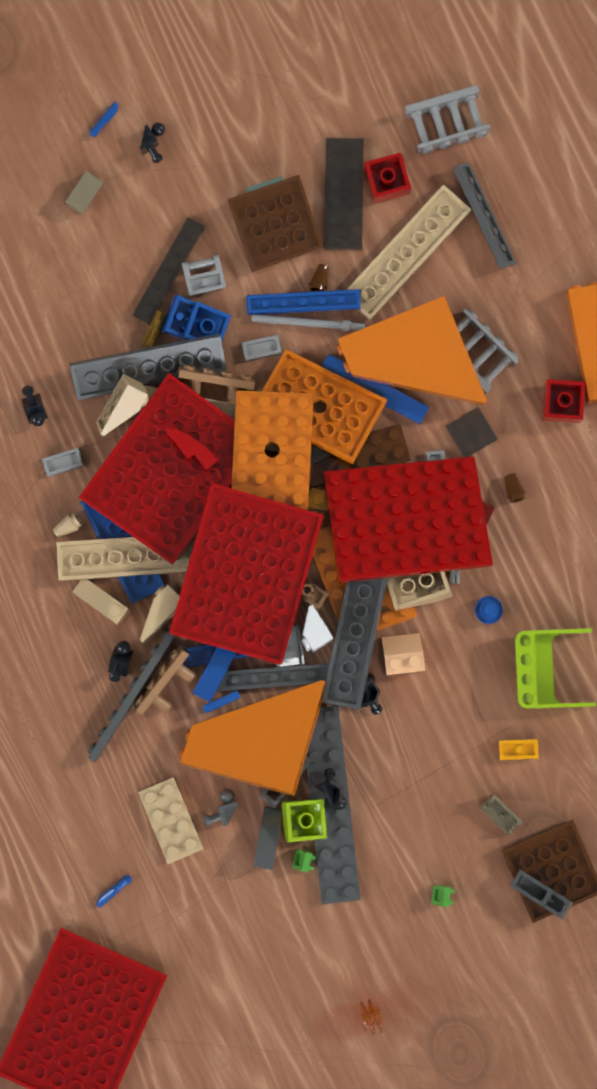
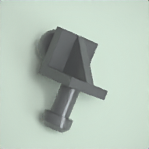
(225, 811)

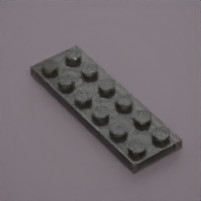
(344, 194)

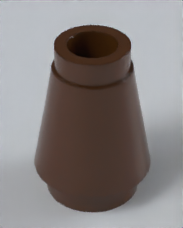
(320, 279)
(513, 488)

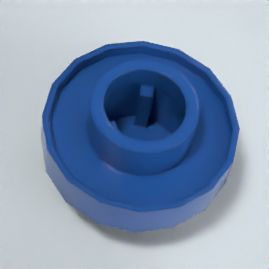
(488, 610)

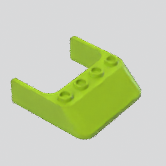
(535, 668)

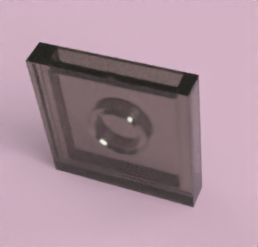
(471, 432)

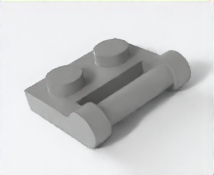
(205, 281)

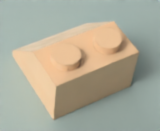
(403, 654)

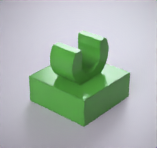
(302, 860)
(441, 895)

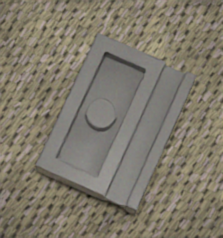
(294, 651)

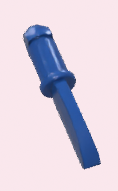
(105, 118)
(105, 897)

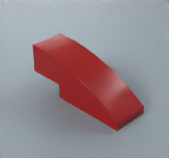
(191, 448)

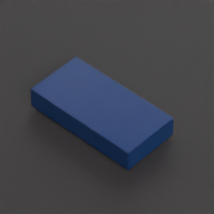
(221, 702)

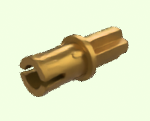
(153, 329)

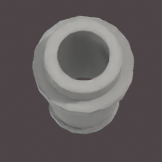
(454, 577)

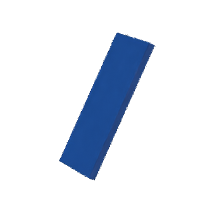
(135, 586)

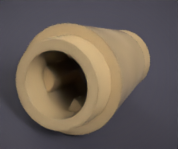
(68, 525)

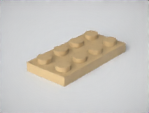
(170, 820)

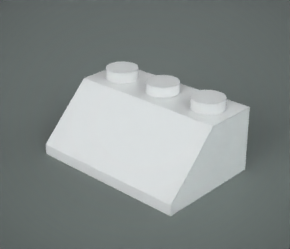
(315, 632)

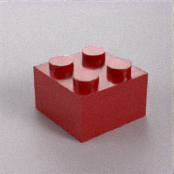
(387, 178)
(563, 401)

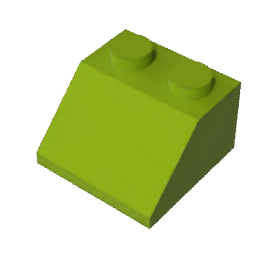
(304, 820)

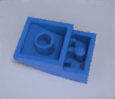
(194, 320)

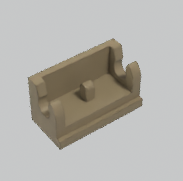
(83, 193)
(501, 814)

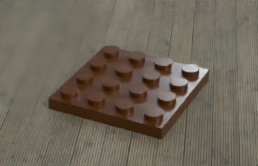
(275, 223)
(557, 861)

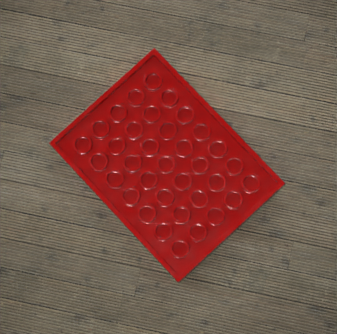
(149, 482)
(407, 519)
(246, 574)
(81, 1018)

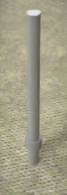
(345, 325)

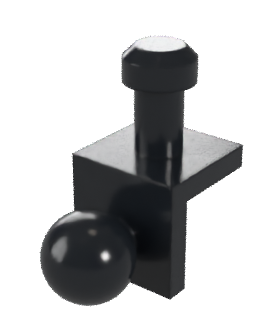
(149, 141)
(33, 407)
(120, 661)
(371, 695)
(332, 791)

